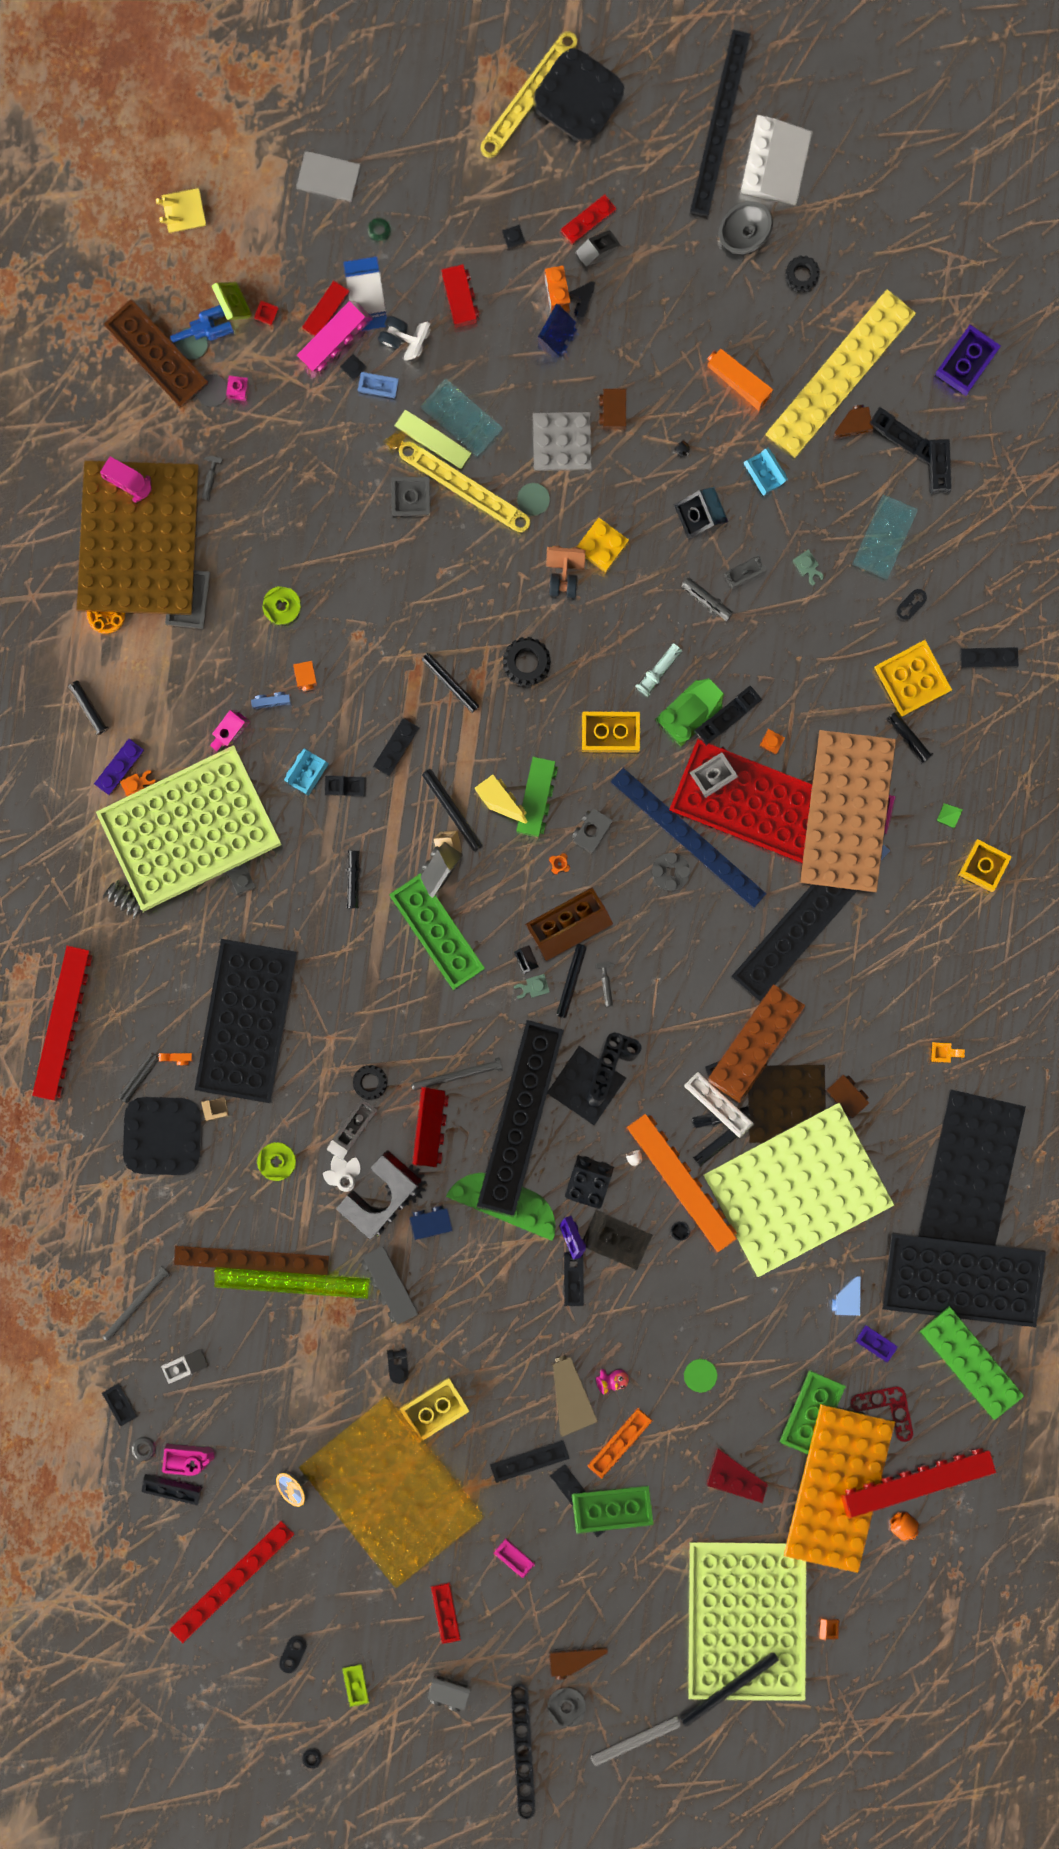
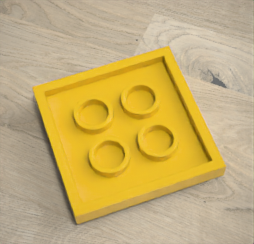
(913, 678)

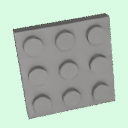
(562, 441)

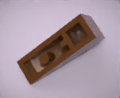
(570, 1661)

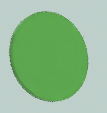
(700, 1375)

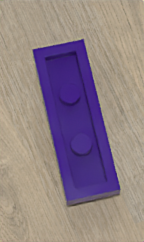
(119, 767)

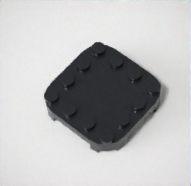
(578, 95)
(162, 1136)

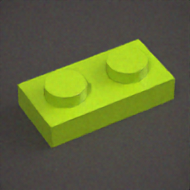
(355, 1685)

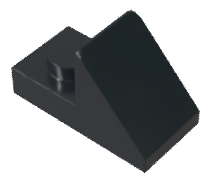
(584, 295)

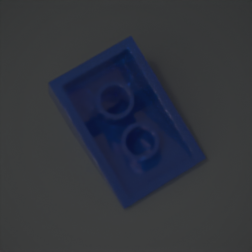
(556, 332)

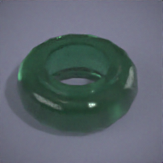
(378, 237)

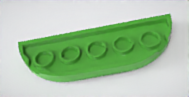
(531, 1212)

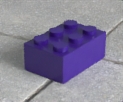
(968, 360)

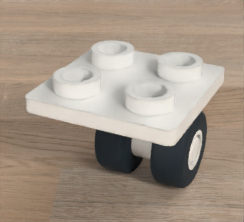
(396, 331)

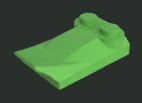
(691, 710)

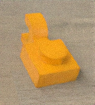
(942, 1052)

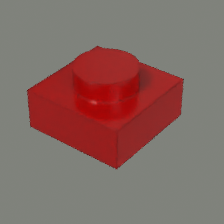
(266, 313)

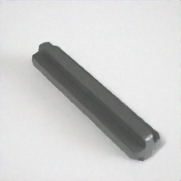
(138, 1077)

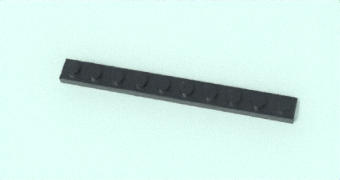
(720, 123)

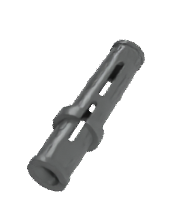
(705, 597)

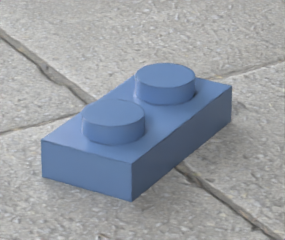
(378, 385)
(278, 699)

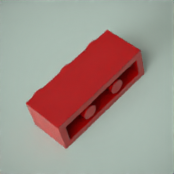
(460, 295)

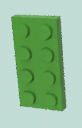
(802, 1421)
(612, 1509)

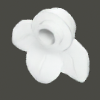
(340, 1170)

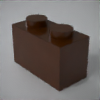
(613, 409)
(849, 1097)

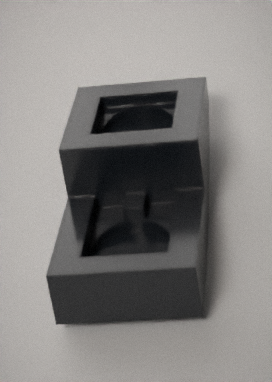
(345, 786)

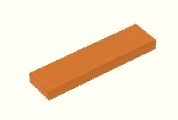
(619, 1443)

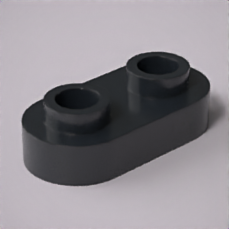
(292, 1654)

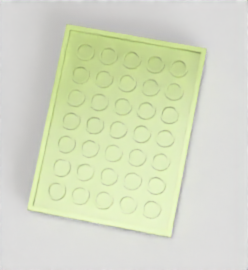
(188, 828)
(798, 1189)
(741, 1610)

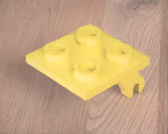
(182, 210)

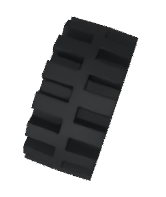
(802, 261)
(361, 1073)

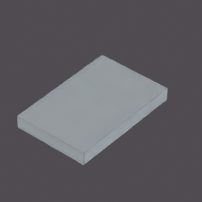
(328, 176)

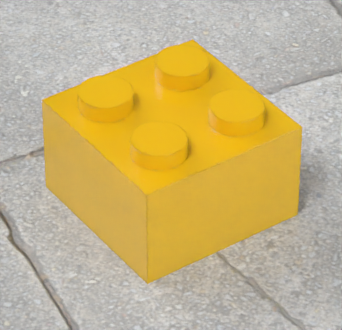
(603, 545)
(984, 865)

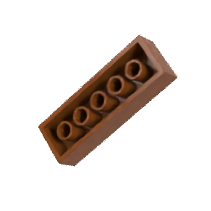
(756, 1043)

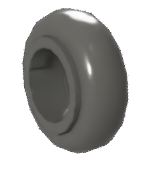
(149, 1442)

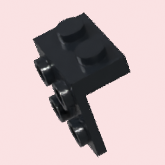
(589, 1182)

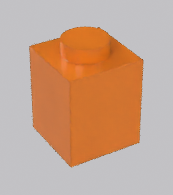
(305, 675)

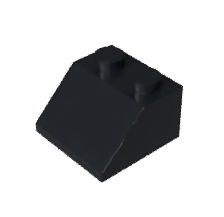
(701, 512)

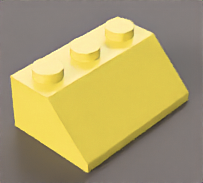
(434, 1409)

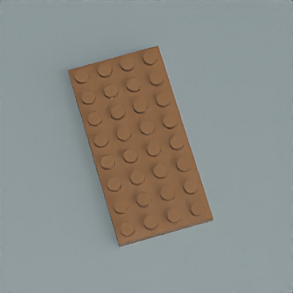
(848, 811)

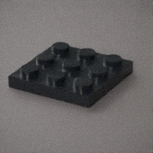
(574, 1083)

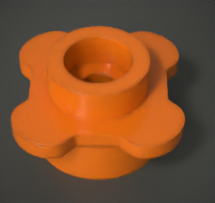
(564, 865)

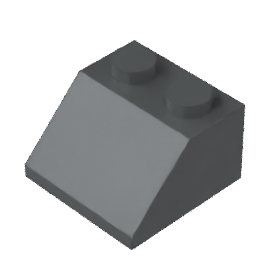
(440, 867)
(448, 1692)

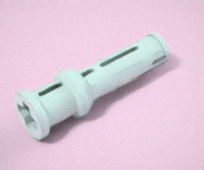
(653, 677)

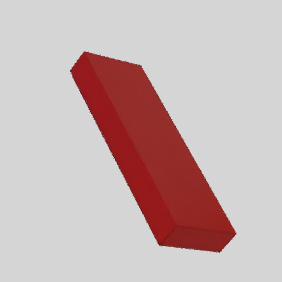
(325, 308)
(445, 1613)

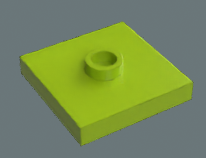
(232, 300)

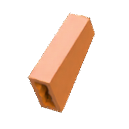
(740, 379)

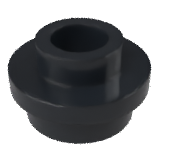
(311, 1765)

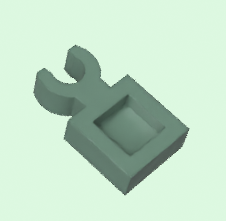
(806, 565)
(535, 986)

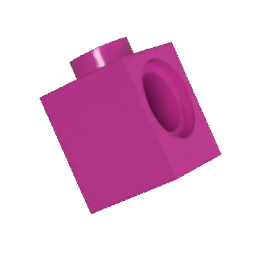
(237, 388)

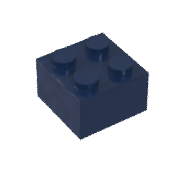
(431, 1223)

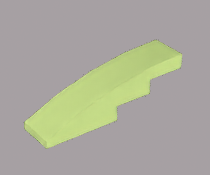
(432, 439)

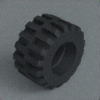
(523, 645)

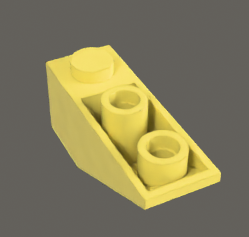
(498, 800)

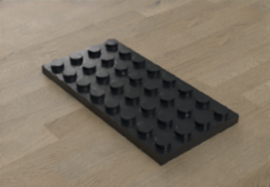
(245, 1021)
(972, 1168)
(970, 1277)

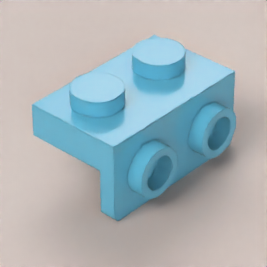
(766, 471)
(306, 771)

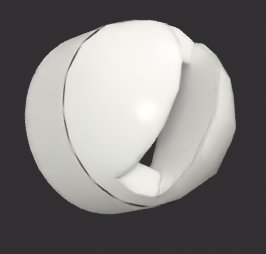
(634, 1157)

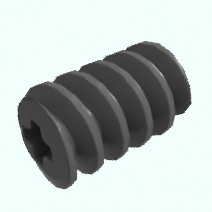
(124, 898)

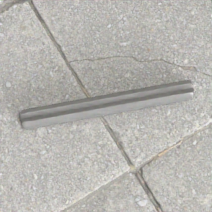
(636, 1741)

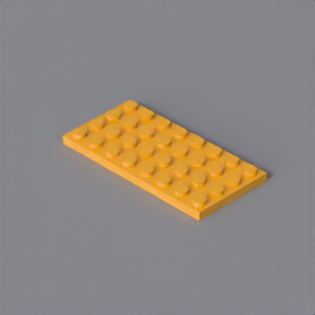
(843, 1454)

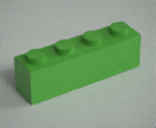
(536, 796)

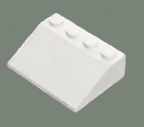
(776, 160)

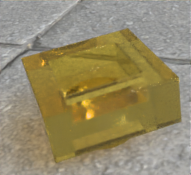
(394, 440)

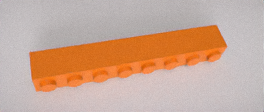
(681, 1183)

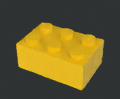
(611, 732)

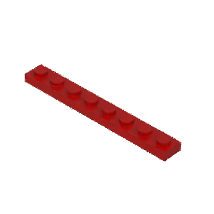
(231, 1581)

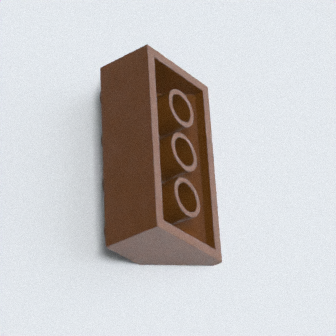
(569, 923)

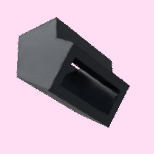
(526, 959)

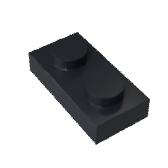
(119, 1404)

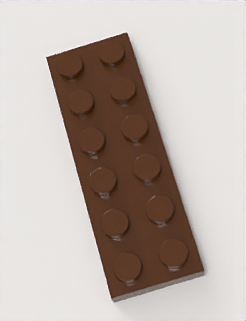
(155, 353)

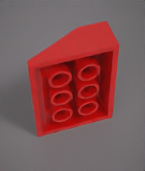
(429, 1127)

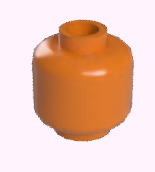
(904, 1526)

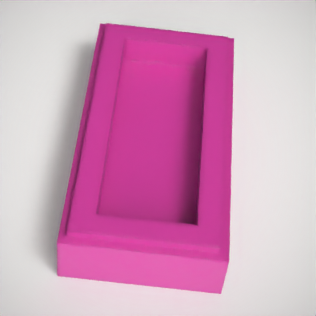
(514, 1558)

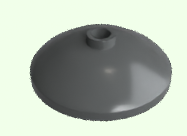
(740, 222)

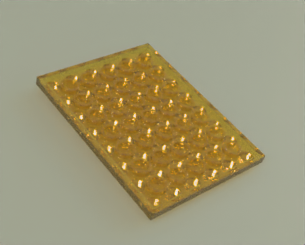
(391, 1492)

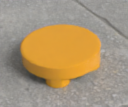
(106, 621)

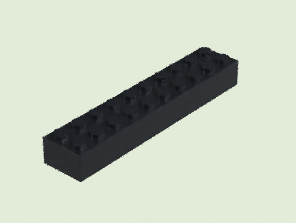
(520, 1118)

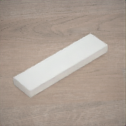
(719, 1104)

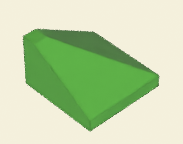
(949, 815)

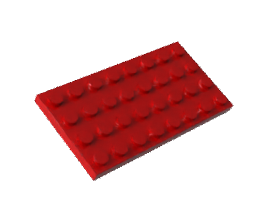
(755, 807)

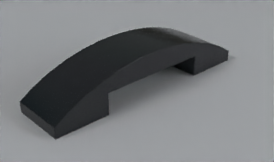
(901, 435)
(728, 715)

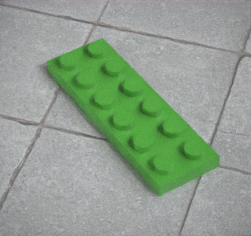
(437, 932)
(972, 1363)

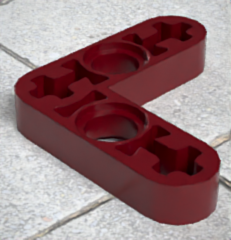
(894, 1405)

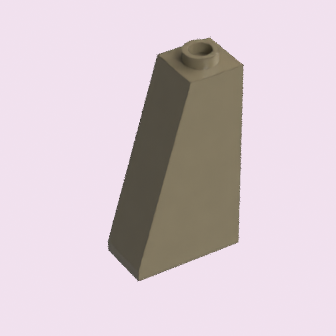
(572, 1402)

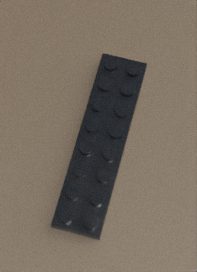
(790, 938)

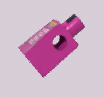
(235, 724)

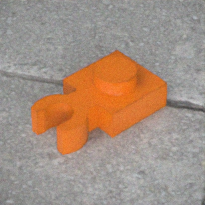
(134, 783)
(180, 1058)

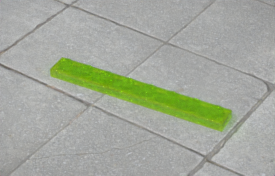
(291, 1283)

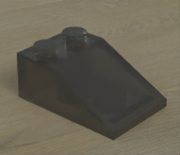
(616, 1239)

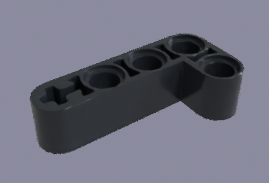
(608, 1070)

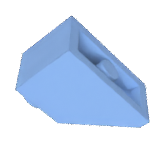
(848, 1299)

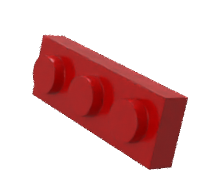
(588, 219)

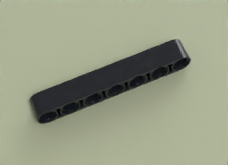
(520, 1760)

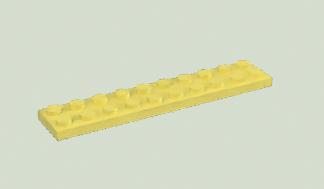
(840, 373)

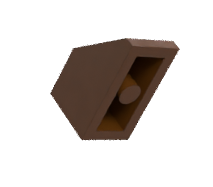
(855, 423)

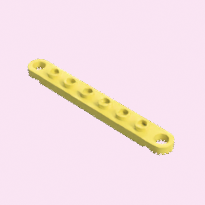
(524, 99)
(464, 487)

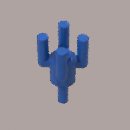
(205, 326)

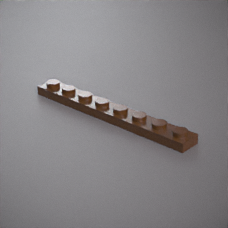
(251, 1260)

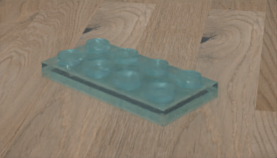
(461, 417)
(885, 537)

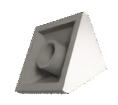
(713, 774)

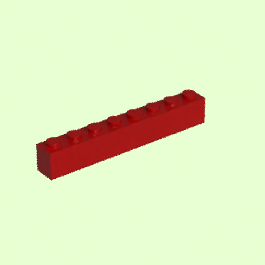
(61, 1023)
(918, 1483)

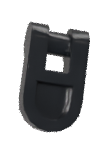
(399, 1372)

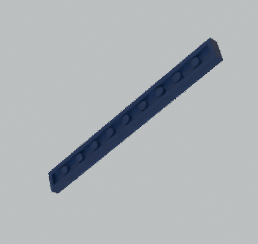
(688, 837)

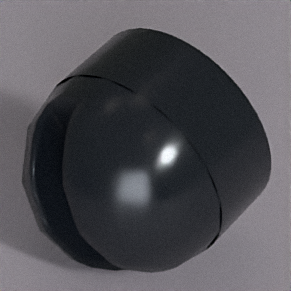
(682, 448)

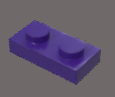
(571, 1235)
(876, 1343)

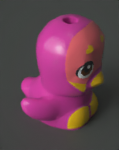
(615, 1380)

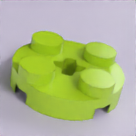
(280, 616)
(283, 1170)

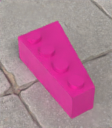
(334, 336)

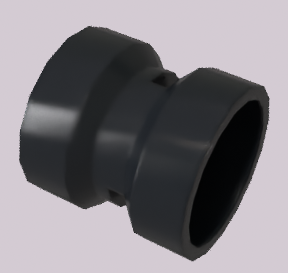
(681, 1233)

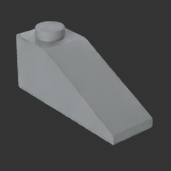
(351, 1129)

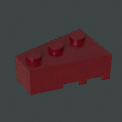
(735, 1479)

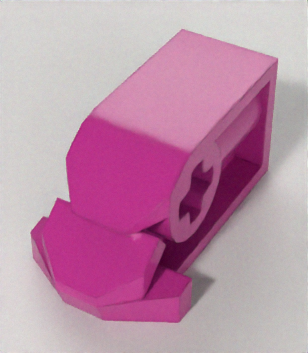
(126, 479)
(178, 1459)

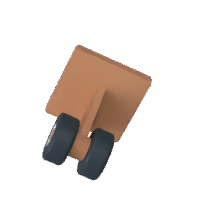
(566, 559)

